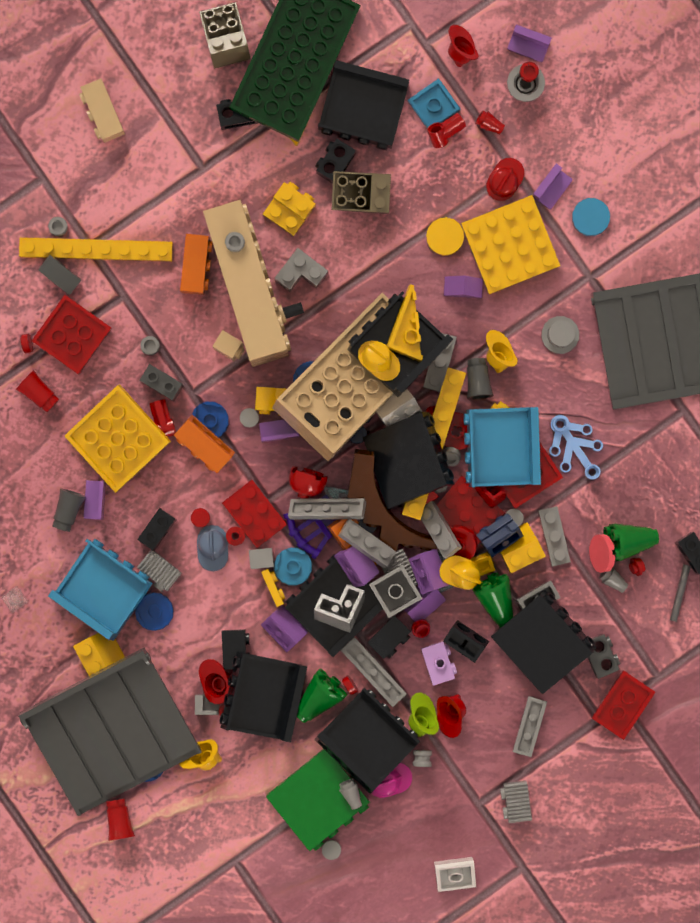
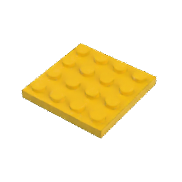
(510, 244)
(117, 438)

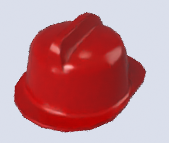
(462, 46)
(505, 179)
(214, 681)
(450, 715)

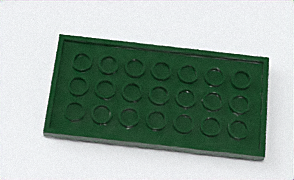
(293, 63)

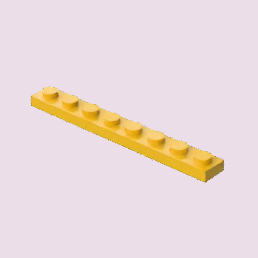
(96, 249)
(442, 416)

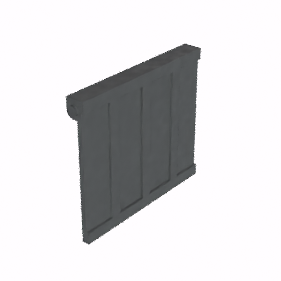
(650, 340)
(110, 731)

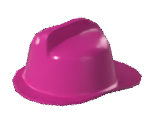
(395, 782)

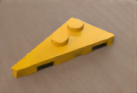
(405, 333)

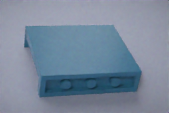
(502, 446)
(102, 589)

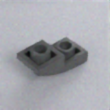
(59, 274)

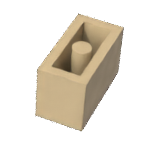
(229, 346)

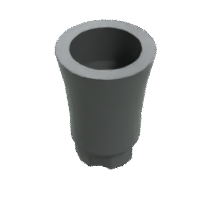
(478, 379)
(67, 509)

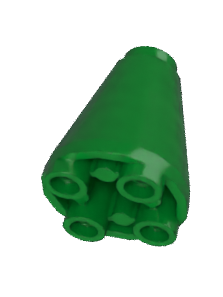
(630, 539)
(496, 597)
(320, 696)

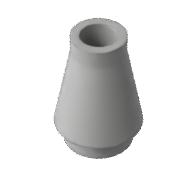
(614, 580)
(350, 792)

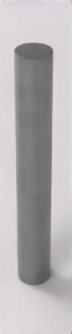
(680, 593)

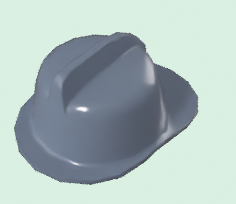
(212, 548)

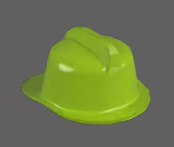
(423, 715)

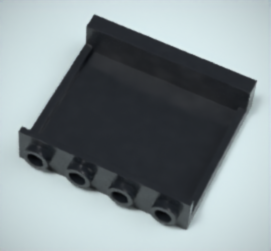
(363, 105)
(379, 330)
(409, 460)
(331, 583)
(544, 641)
(263, 696)
(367, 740)

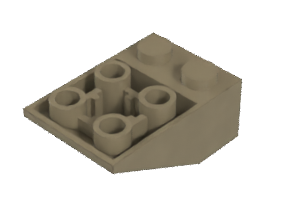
(225, 35)
(361, 192)

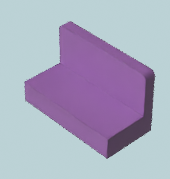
(529, 43)
(552, 187)
(276, 431)
(94, 500)
(356, 566)
(426, 571)
(426, 605)
(284, 628)

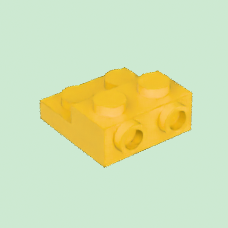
(289, 208)

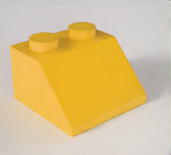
(523, 551)
(98, 653)

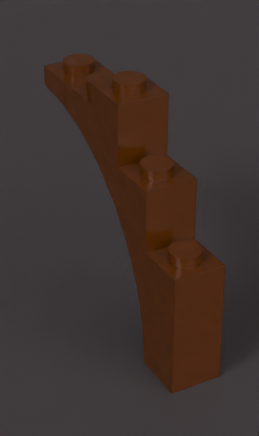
(392, 530)

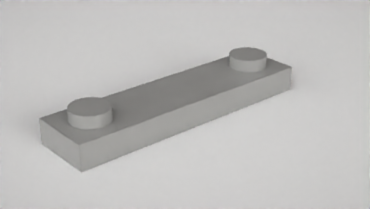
(327, 508)
(373, 672)

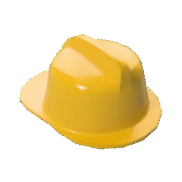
(500, 352)
(379, 360)
(460, 572)
(206, 759)

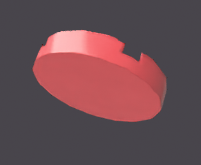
(601, 553)

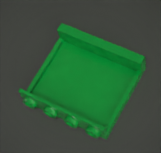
(312, 800)

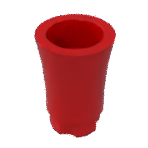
(37, 391)
(118, 820)

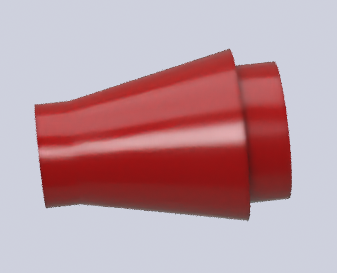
(489, 122)

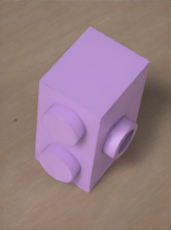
(438, 663)

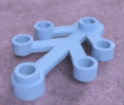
(573, 444)

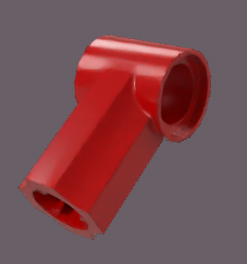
(441, 132)
(162, 417)

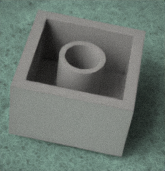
(395, 591)

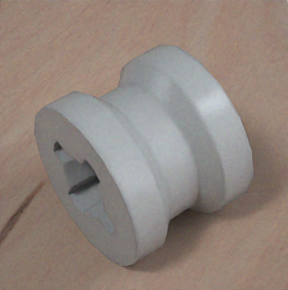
(422, 758)

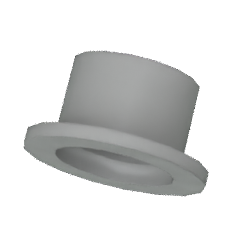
(524, 90)
(560, 334)

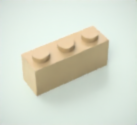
(101, 111)

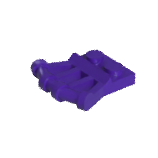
(302, 543)

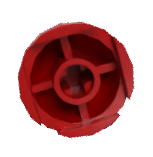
(307, 482)

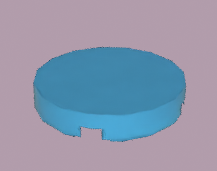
(590, 217)
(293, 566)

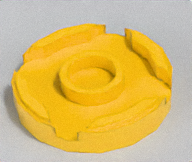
(445, 236)

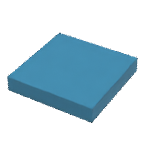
(434, 104)

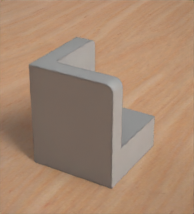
(261, 558)
(204, 707)

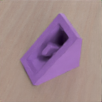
(463, 286)

